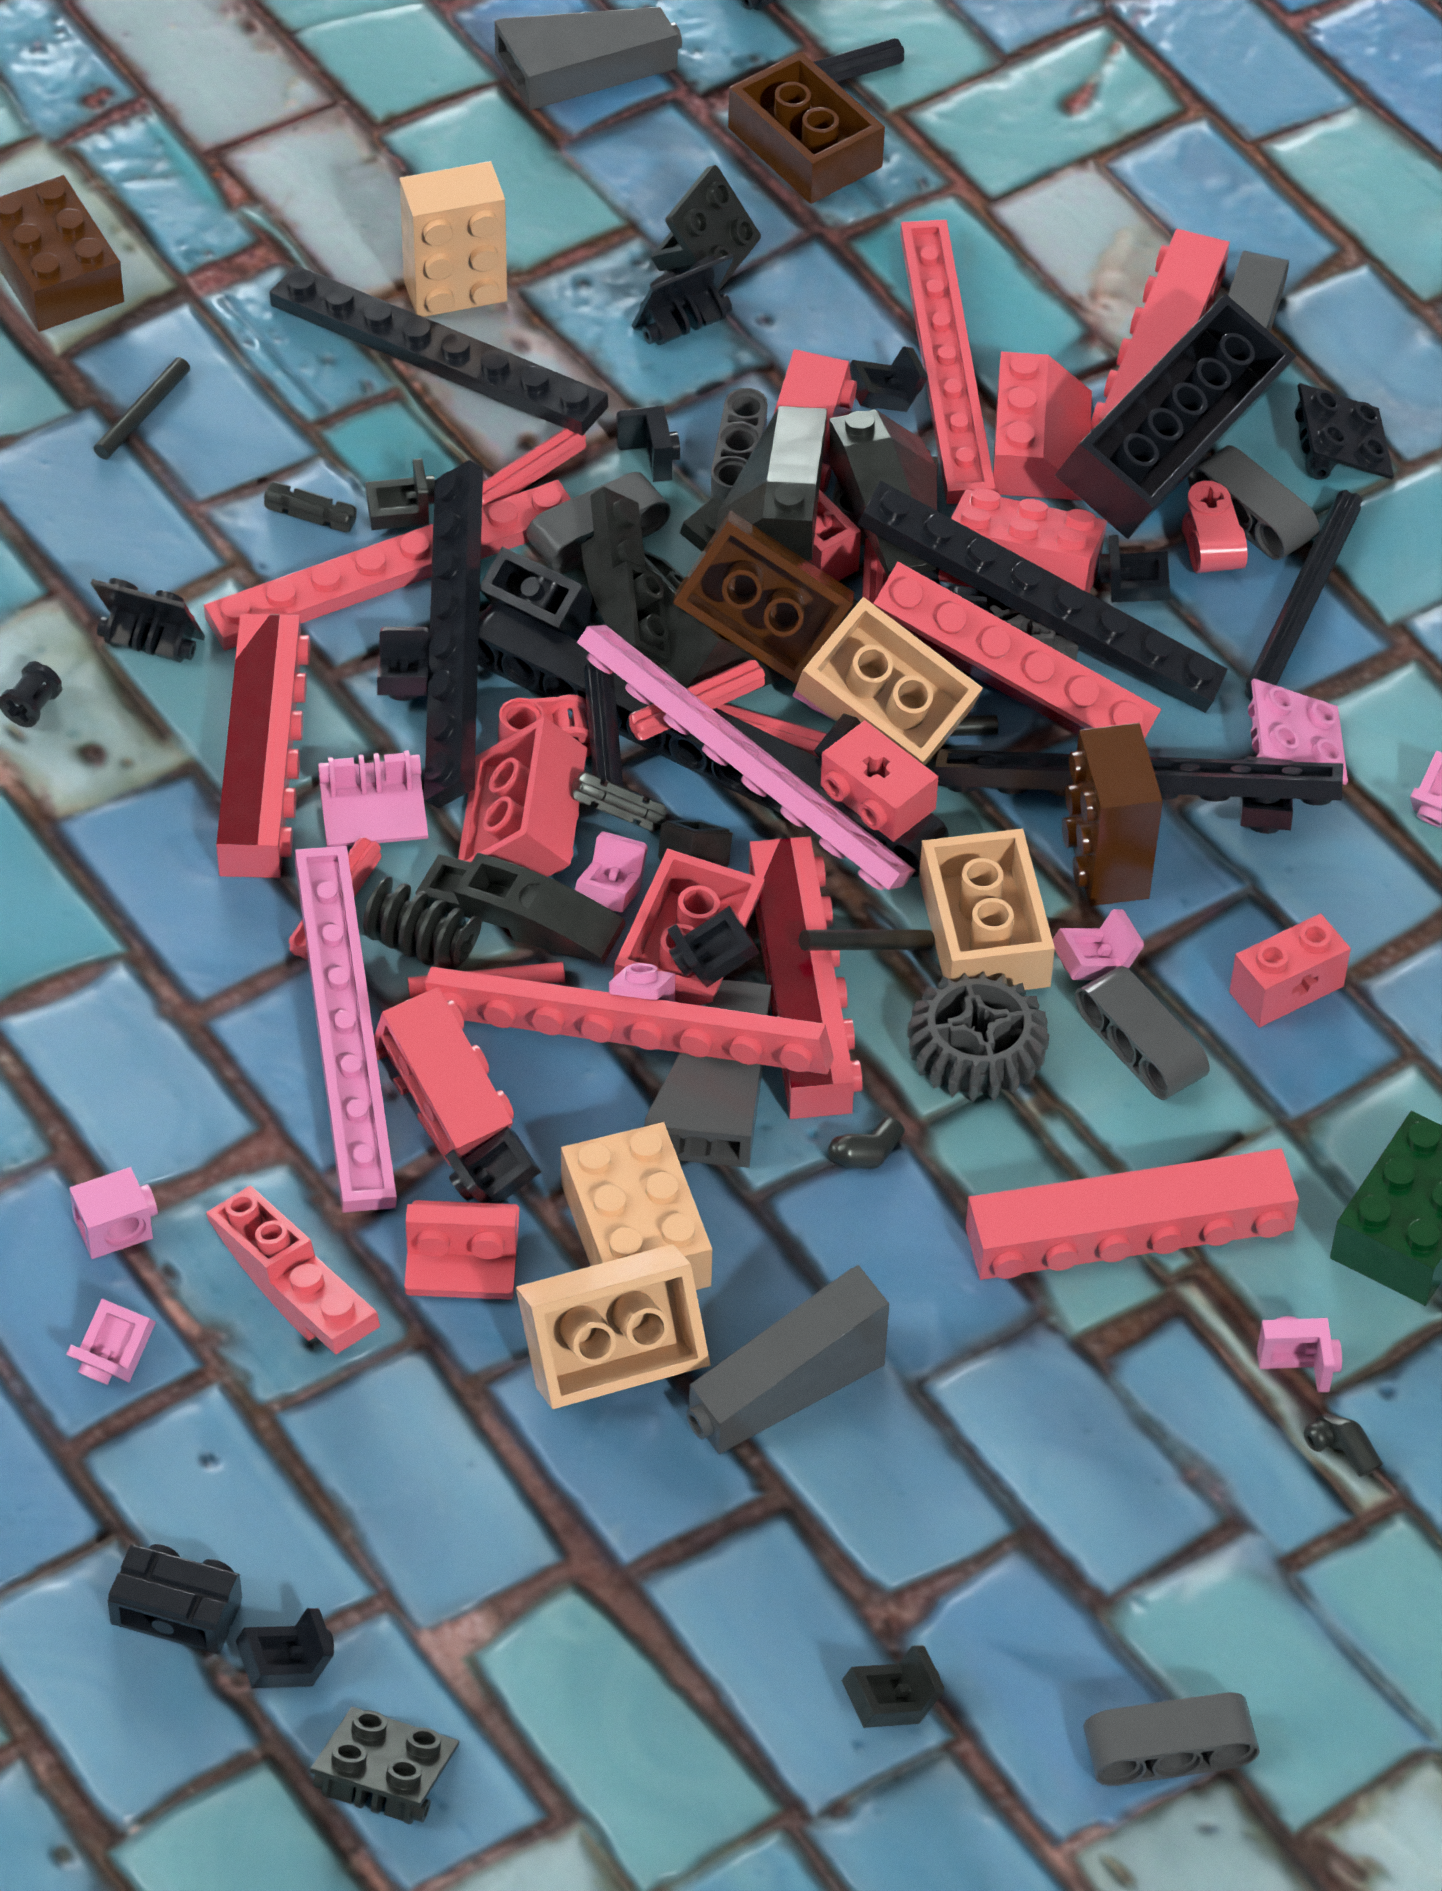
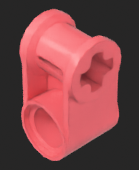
(1213, 530)
(522, 712)

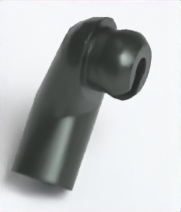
(866, 1150)
(1346, 1436)

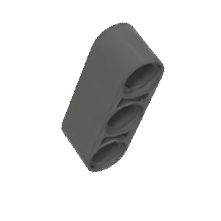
(1259, 285)
(739, 432)
(1264, 507)
(563, 528)
(1142, 1032)
(1171, 1739)

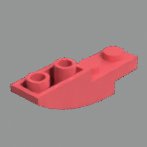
(289, 1273)

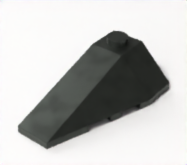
(875, 448)
(783, 479)
(694, 647)

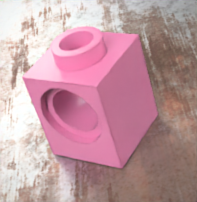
(113, 1212)

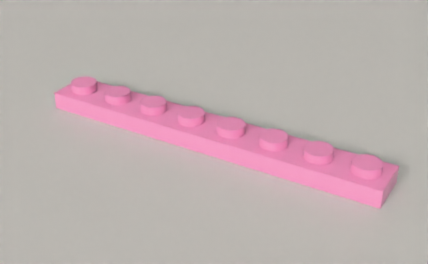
(759, 769)
(345, 1030)

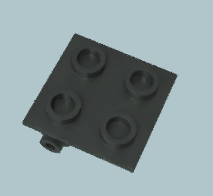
(383, 1759)

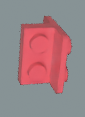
(461, 1249)

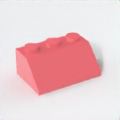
(1038, 425)
(524, 799)
(685, 894)

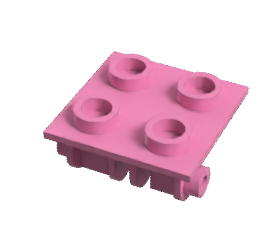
(1294, 726)
(372, 799)

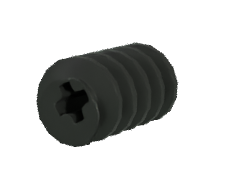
(417, 929)

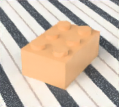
(453, 239)
(890, 681)
(987, 908)
(634, 1199)
(613, 1326)

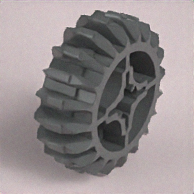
(978, 1036)

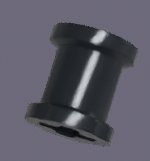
(30, 694)

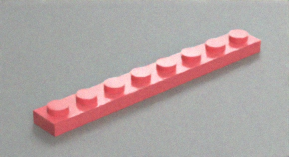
(946, 358)
(375, 568)
(636, 1021)

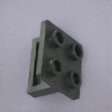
(707, 224)

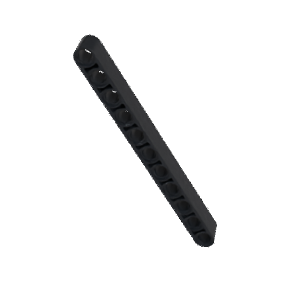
(554, 667)

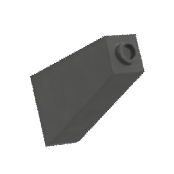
(584, 51)
(711, 1100)
(793, 1362)

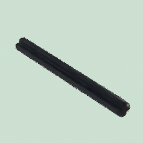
(1306, 590)

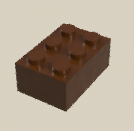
(806, 127)
(56, 255)
(763, 597)
(1112, 814)

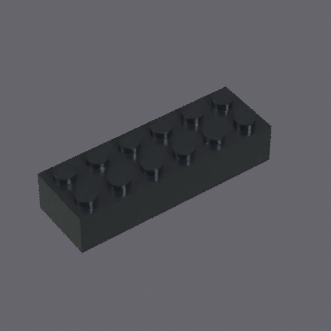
(1175, 416)

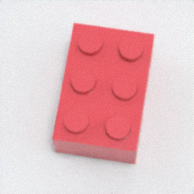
(1049, 537)

